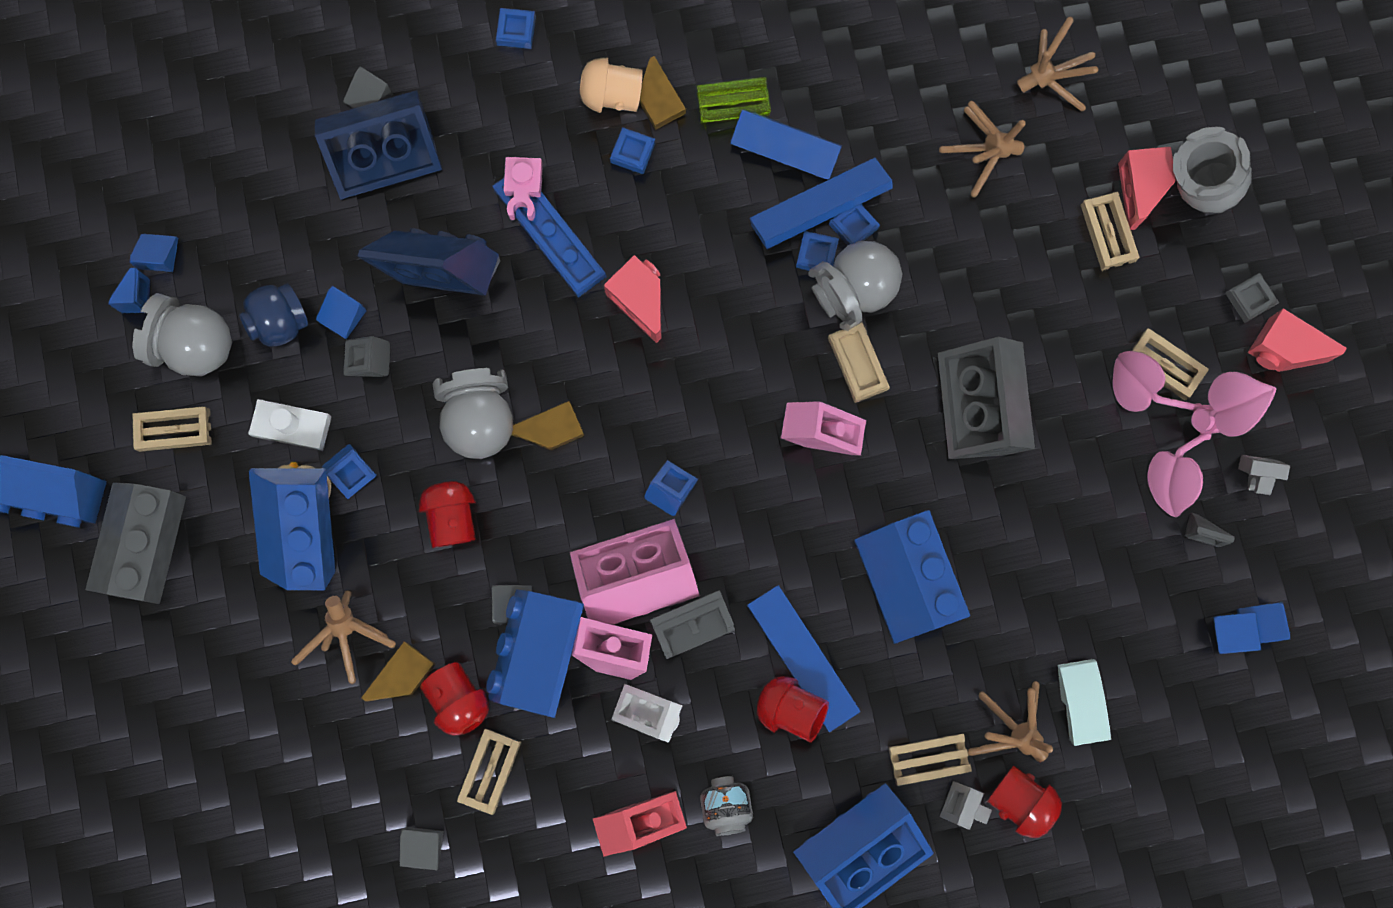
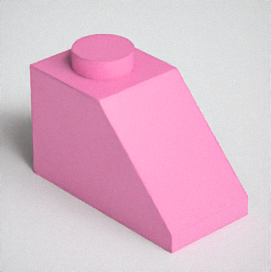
(823, 427)
(612, 648)

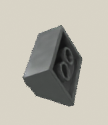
(986, 399)
(136, 542)

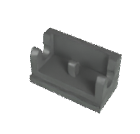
(693, 624)

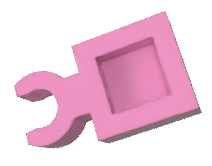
(522, 181)

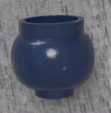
(273, 315)

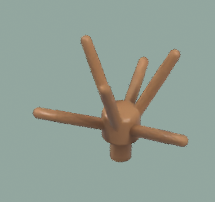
(1046, 73)
(996, 144)
(341, 624)
(1023, 736)

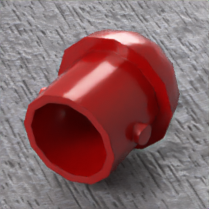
(448, 513)
(455, 700)
(791, 708)
(1026, 803)

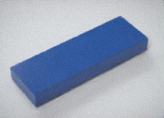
(786, 144)

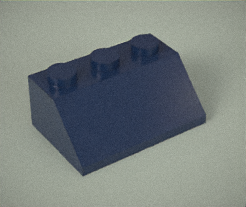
(377, 144)
(434, 260)

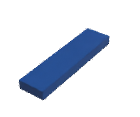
(821, 203)
(557, 243)
(802, 655)

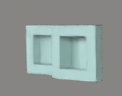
(1084, 701)

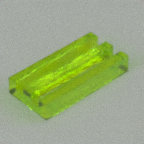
(733, 99)

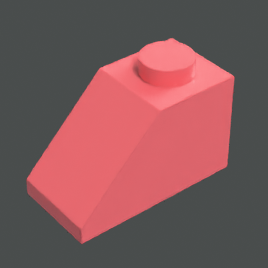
(1144, 181)
(638, 294)
(1292, 344)
(639, 824)

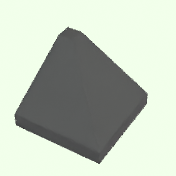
(1206, 532)

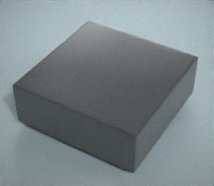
(1252, 298)

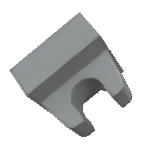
(1263, 473)
(964, 806)

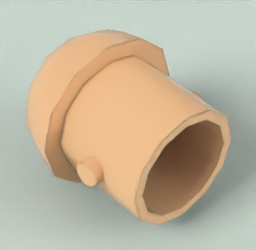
(610, 86)

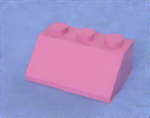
(634, 574)

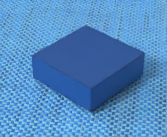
(515, 28)
(632, 150)
(854, 225)
(816, 249)

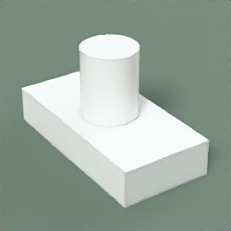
(290, 425)
(647, 713)

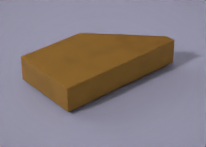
(659, 96)
(550, 428)
(400, 675)

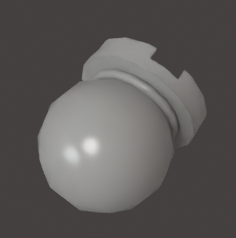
(1212, 170)
(861, 280)
(184, 337)
(475, 416)

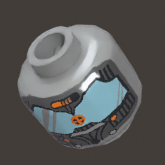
(726, 806)

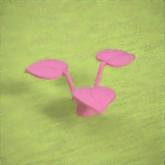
(1234, 409)

